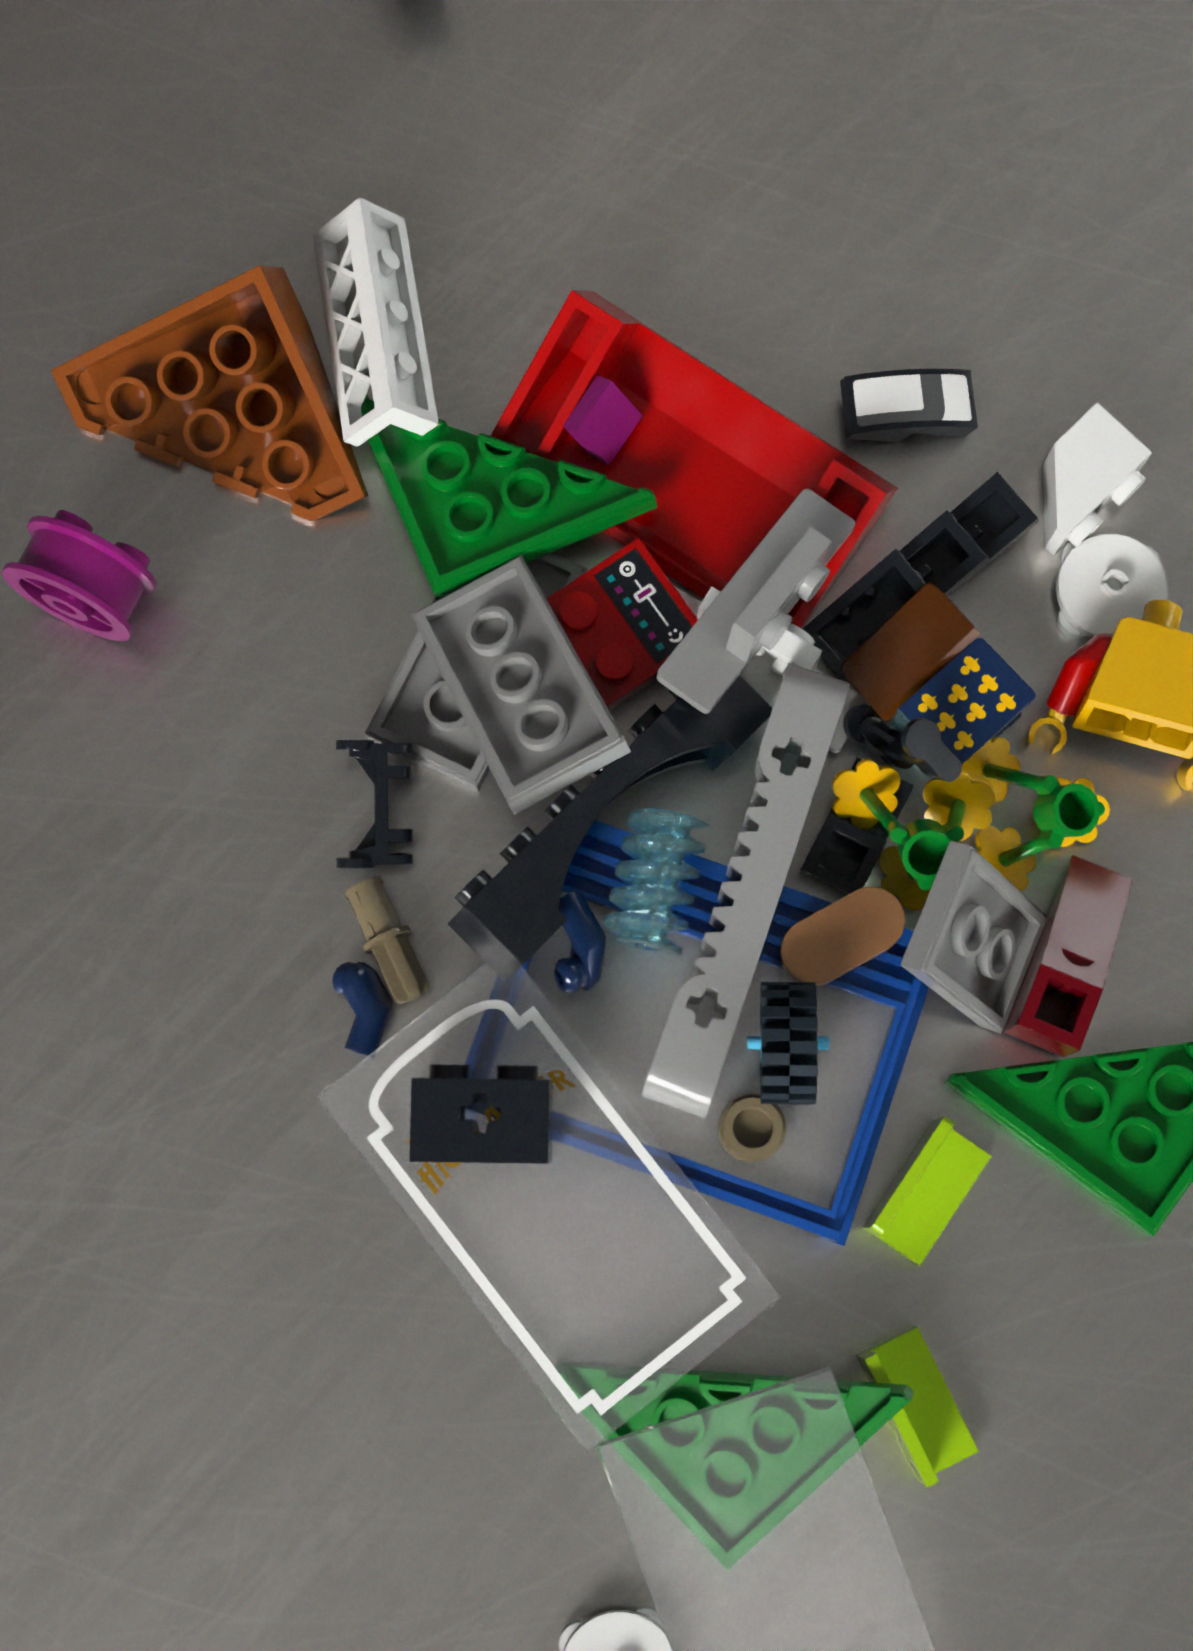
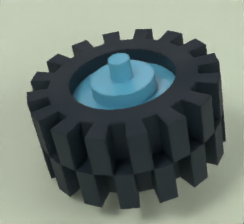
(788, 1043)

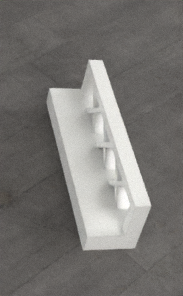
(385, 312)

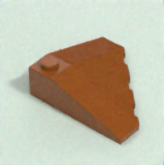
(228, 389)

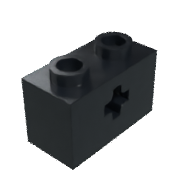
(444, 1134)

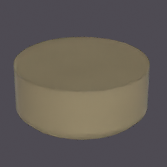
(751, 1129)

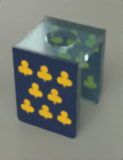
(969, 700)

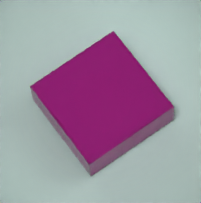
(602, 420)

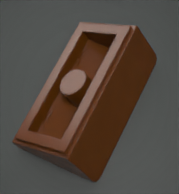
(909, 650)

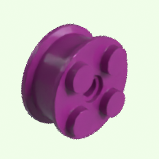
(81, 575)

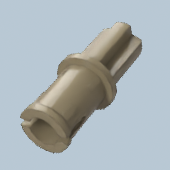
(387, 940)

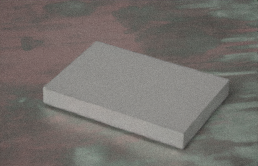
(974, 938)

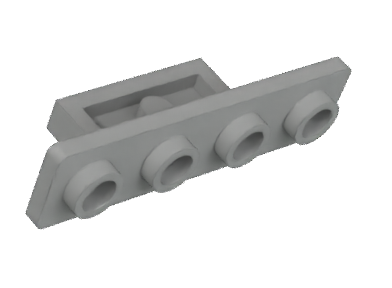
(757, 601)

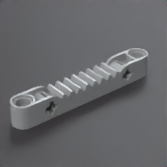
(693, 1056)

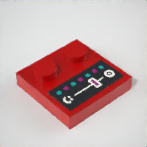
(623, 621)

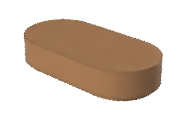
(842, 936)

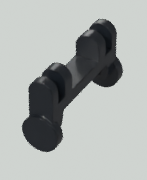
(915, 745)
(374, 846)

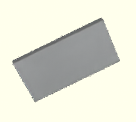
(520, 685)
(422, 709)

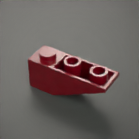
(1071, 959)

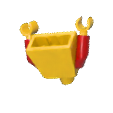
(1131, 686)

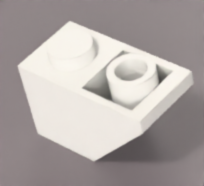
(1085, 472)

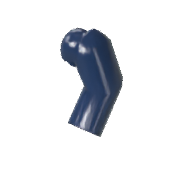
(587, 947)
(368, 1001)

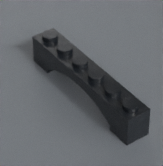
(518, 908)

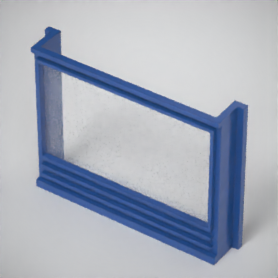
(865, 1013)

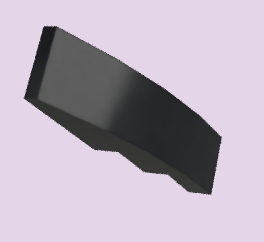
(943, 553)

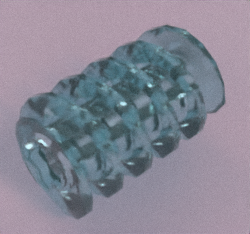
(654, 879)

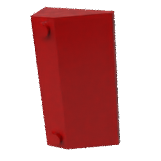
(703, 446)

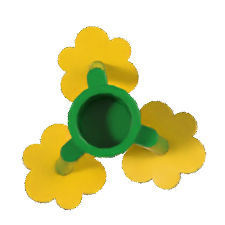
(1061, 812)
(952, 814)

